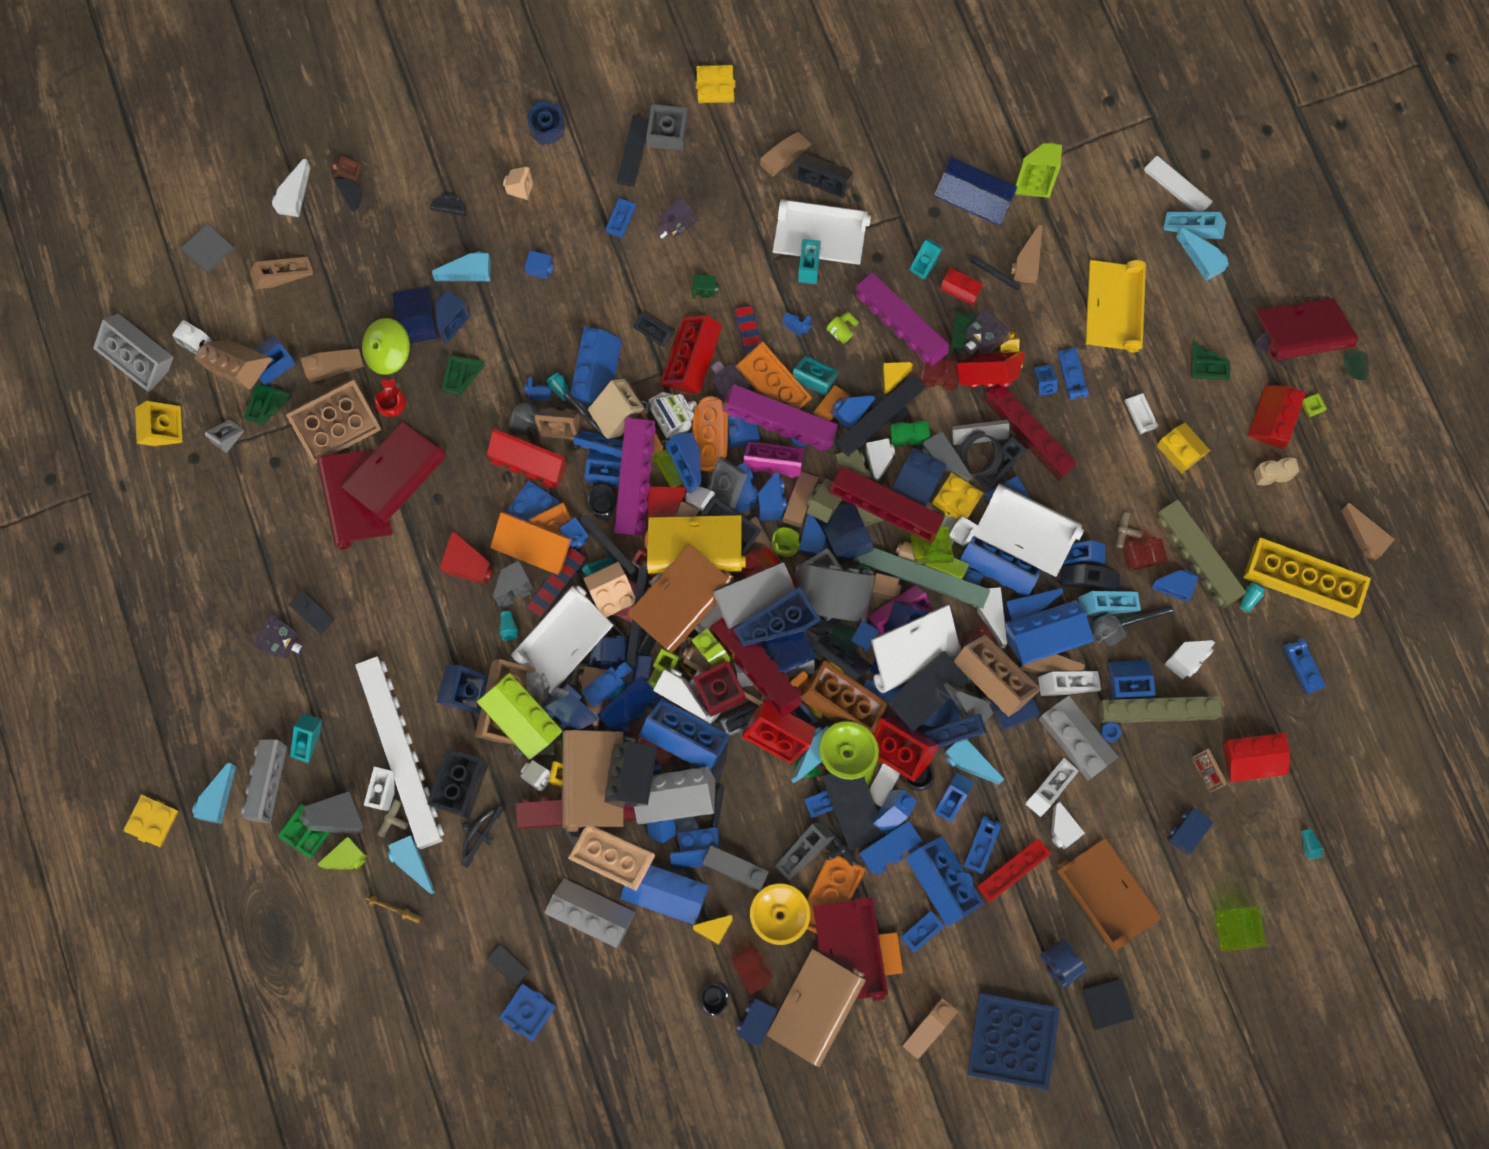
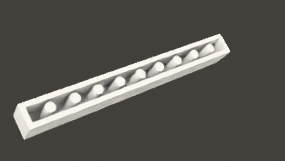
(399, 752)

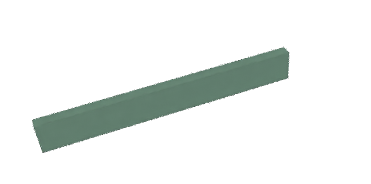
(925, 577)

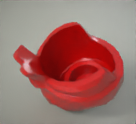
(391, 400)

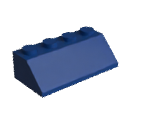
(595, 364)
(1001, 566)
(1049, 632)
(684, 735)
(938, 873)
(668, 895)

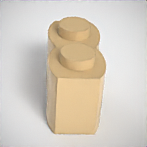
(1274, 471)

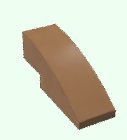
(784, 153)
(797, 504)
(1052, 664)

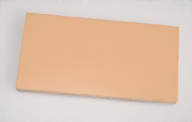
(611, 857)

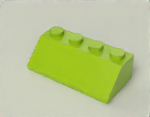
(1039, 171)
(519, 716)

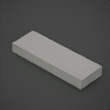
(996, 429)

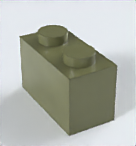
(823, 503)

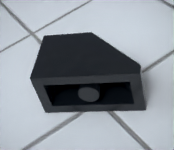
(311, 612)

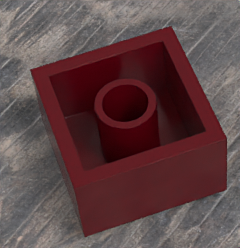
(719, 688)

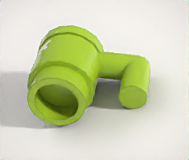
(840, 329)

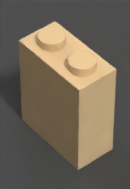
(613, 407)

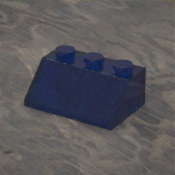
(630, 705)

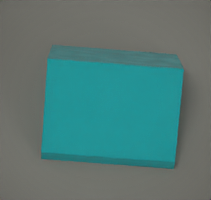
(815, 375)

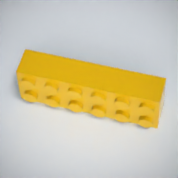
(1307, 578)

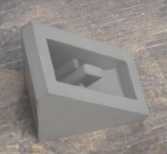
(224, 435)

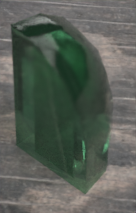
(1357, 365)
(845, 634)

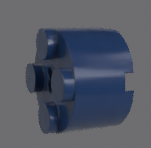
(546, 122)
(609, 653)
(1063, 963)

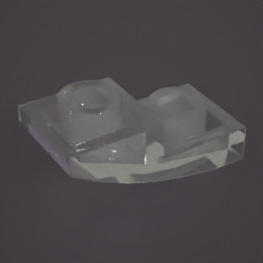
(537, 687)

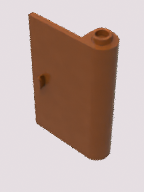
(676, 609)
(1108, 894)

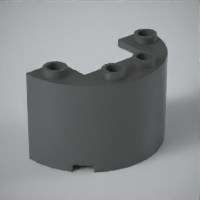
(837, 592)

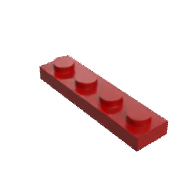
(1013, 870)

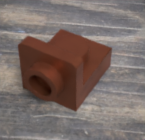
(346, 168)

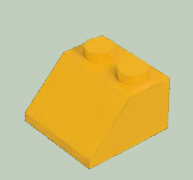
(158, 424)
(1182, 447)

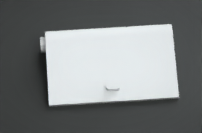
(836, 227)
(1034, 527)
(563, 637)
(913, 646)

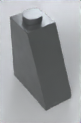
(332, 815)

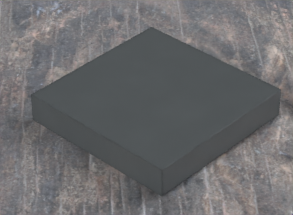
(207, 248)
(727, 482)

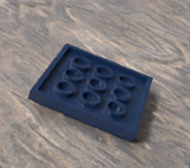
(1013, 1041)

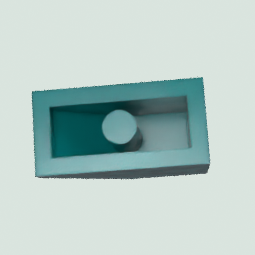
(809, 261)
(305, 737)

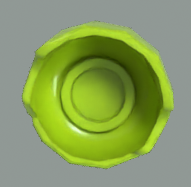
(785, 542)

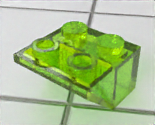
(1240, 929)

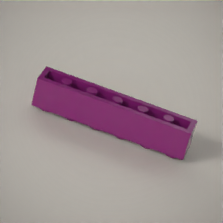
(901, 319)
(779, 418)
(634, 476)

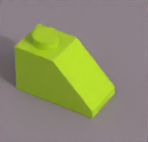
(344, 856)

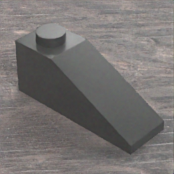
(942, 450)
(969, 702)
(805, 850)
(735, 868)

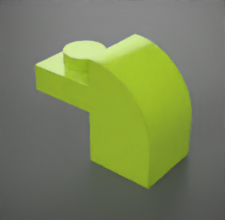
(710, 649)
(664, 661)

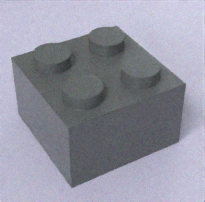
(667, 127)

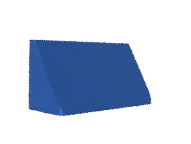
(687, 859)

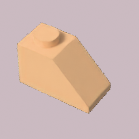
(519, 182)

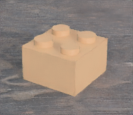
(610, 589)

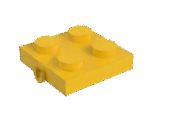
(715, 84)
(957, 497)
(150, 821)

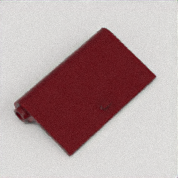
(1306, 329)
(394, 472)
(346, 515)
(854, 940)

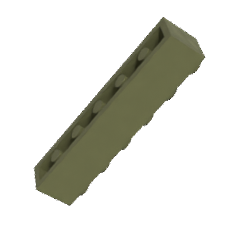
(1200, 554)
(1160, 709)

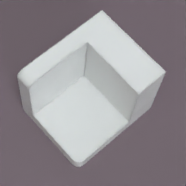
(963, 531)

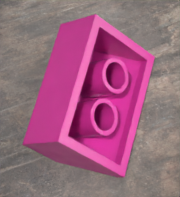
(773, 459)
(913, 595)

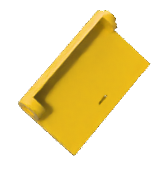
(1120, 309)
(713, 536)

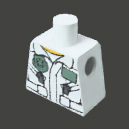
(190, 337)

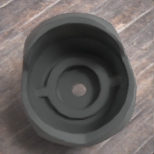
(523, 417)
(1109, 629)

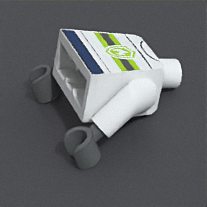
(671, 413)

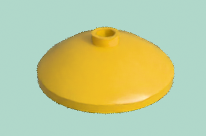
(780, 899)

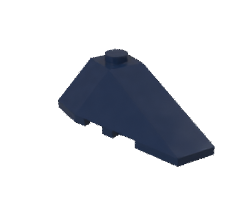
(784, 617)

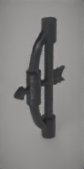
(583, 409)
(467, 859)

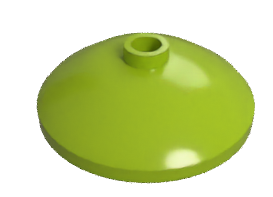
(385, 346)
(855, 741)

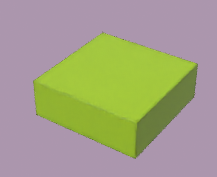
(1313, 405)

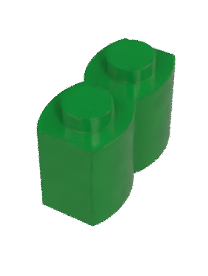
(914, 434)

